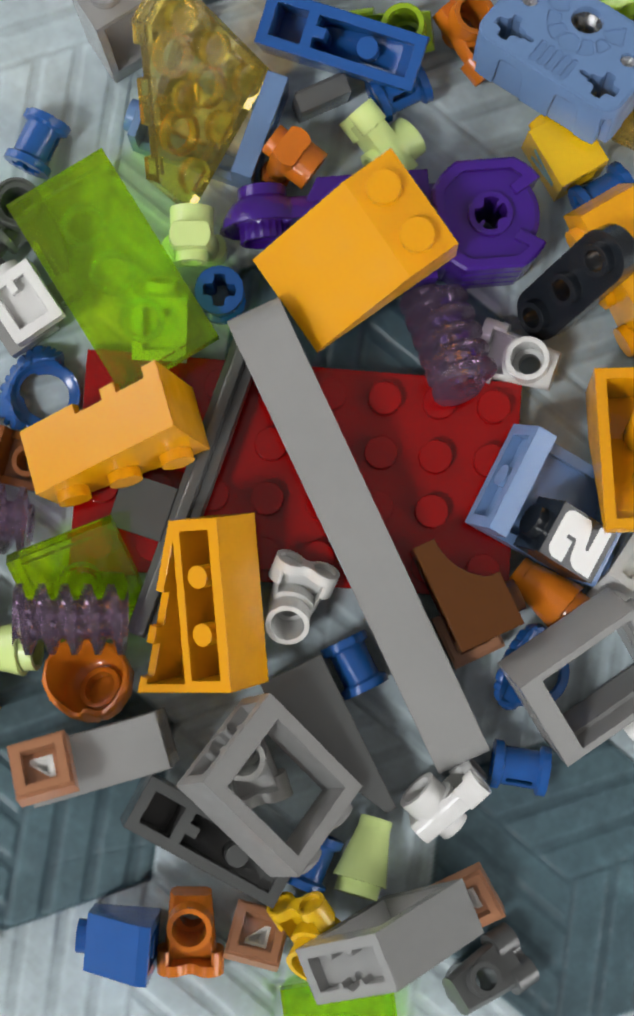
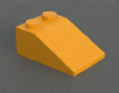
(356, 251)
(612, 444)

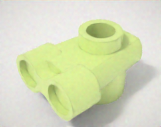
(375, 136)
(192, 237)

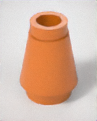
(547, 592)

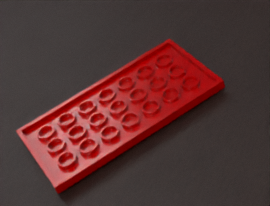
(414, 455)

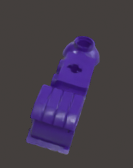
(465, 192)

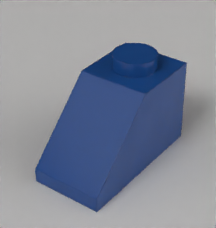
(120, 942)

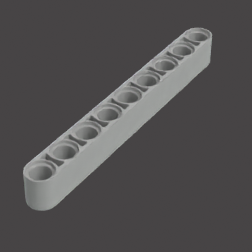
(358, 534)

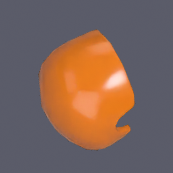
(88, 684)

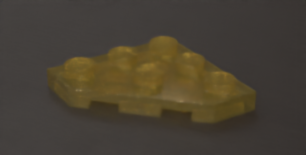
(191, 92)

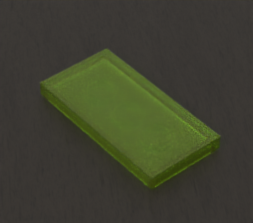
(112, 269)

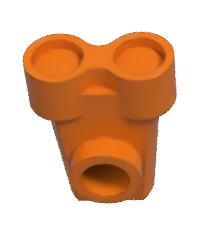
(459, 30)
(291, 157)
(190, 943)

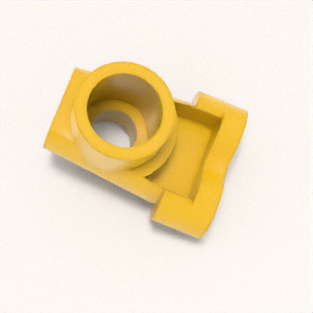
(302, 921)

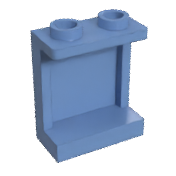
(531, 468)

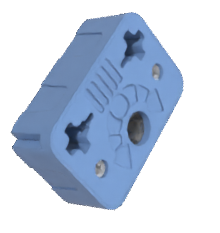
(562, 61)

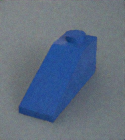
(341, 42)

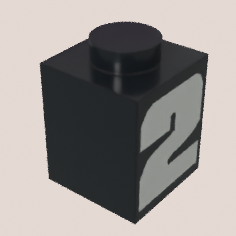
(564, 539)

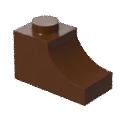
(469, 604)

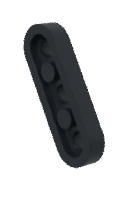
(577, 281)

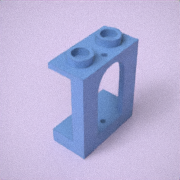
(248, 163)

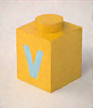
(561, 157)

